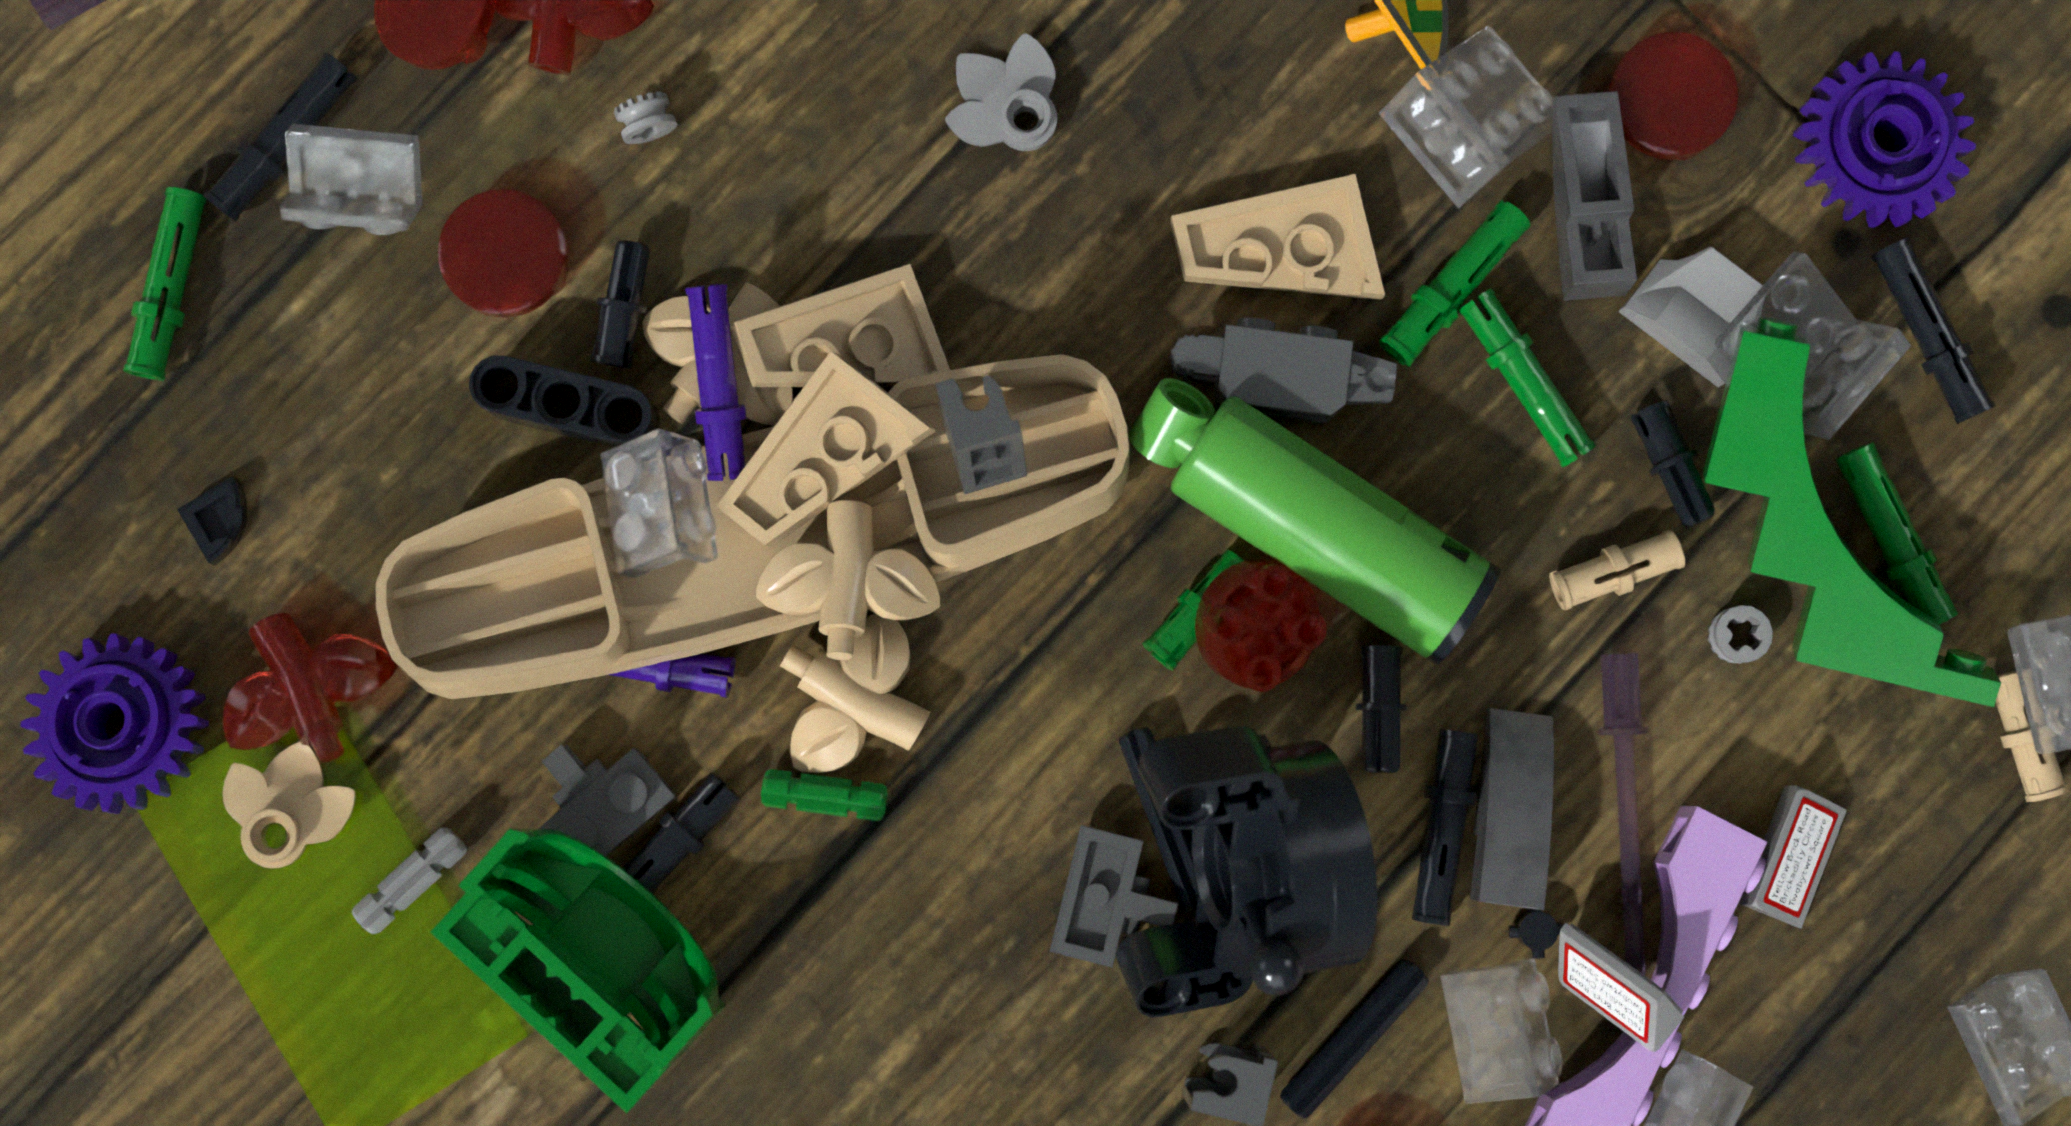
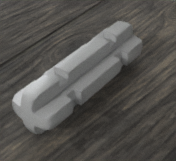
(409, 880)

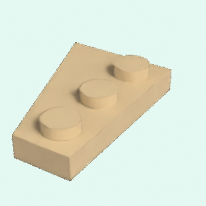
(1284, 241)
(870, 323)
(820, 450)

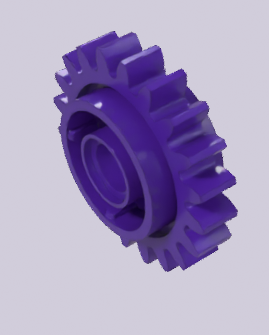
(1910, 113)
(77, 714)

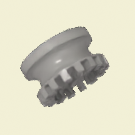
(646, 118)
(1720, 635)

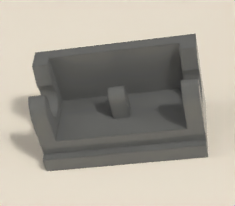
(982, 442)
(1240, 1083)

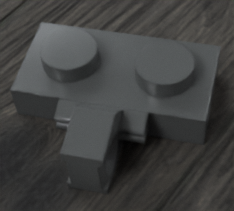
(602, 803)
(1105, 898)

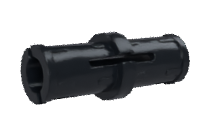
(682, 832)

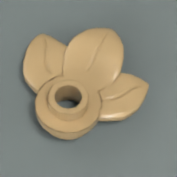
(289, 795)

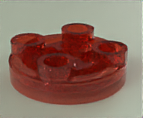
(434, 31)
(1674, 95)
(503, 253)
(1258, 624)

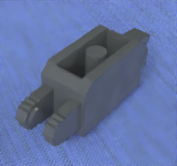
(1284, 372)

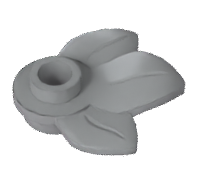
(1001, 91)

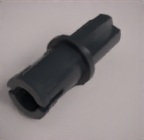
(621, 307)
(1673, 463)
(1381, 708)

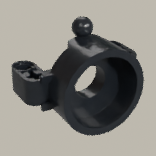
(1275, 869)

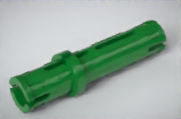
(1438, 302)
(149, 358)
(1526, 377)
(1891, 526)

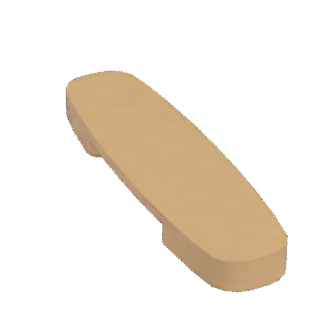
(532, 583)

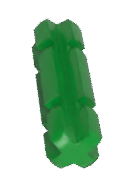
(824, 795)

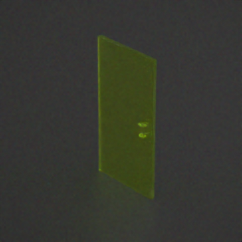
(354, 1012)

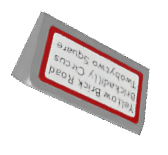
(1795, 855)
(1616, 989)

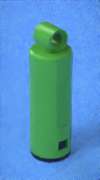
(1316, 517)

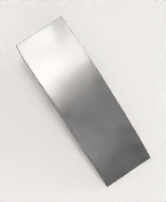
(1592, 196)
(1514, 810)

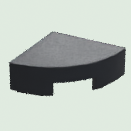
(217, 519)

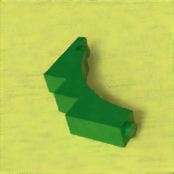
(1847, 613)

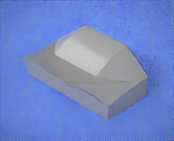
(1690, 305)

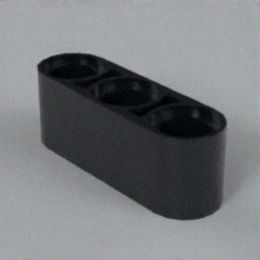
(541, 384)

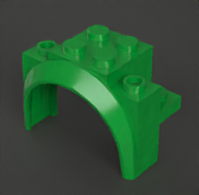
(588, 960)

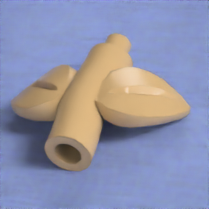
(671, 338)
(847, 580)
(853, 698)

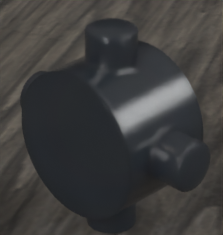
(1536, 931)

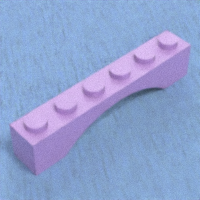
(1700, 882)

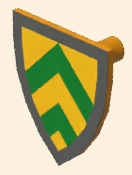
(1418, 23)

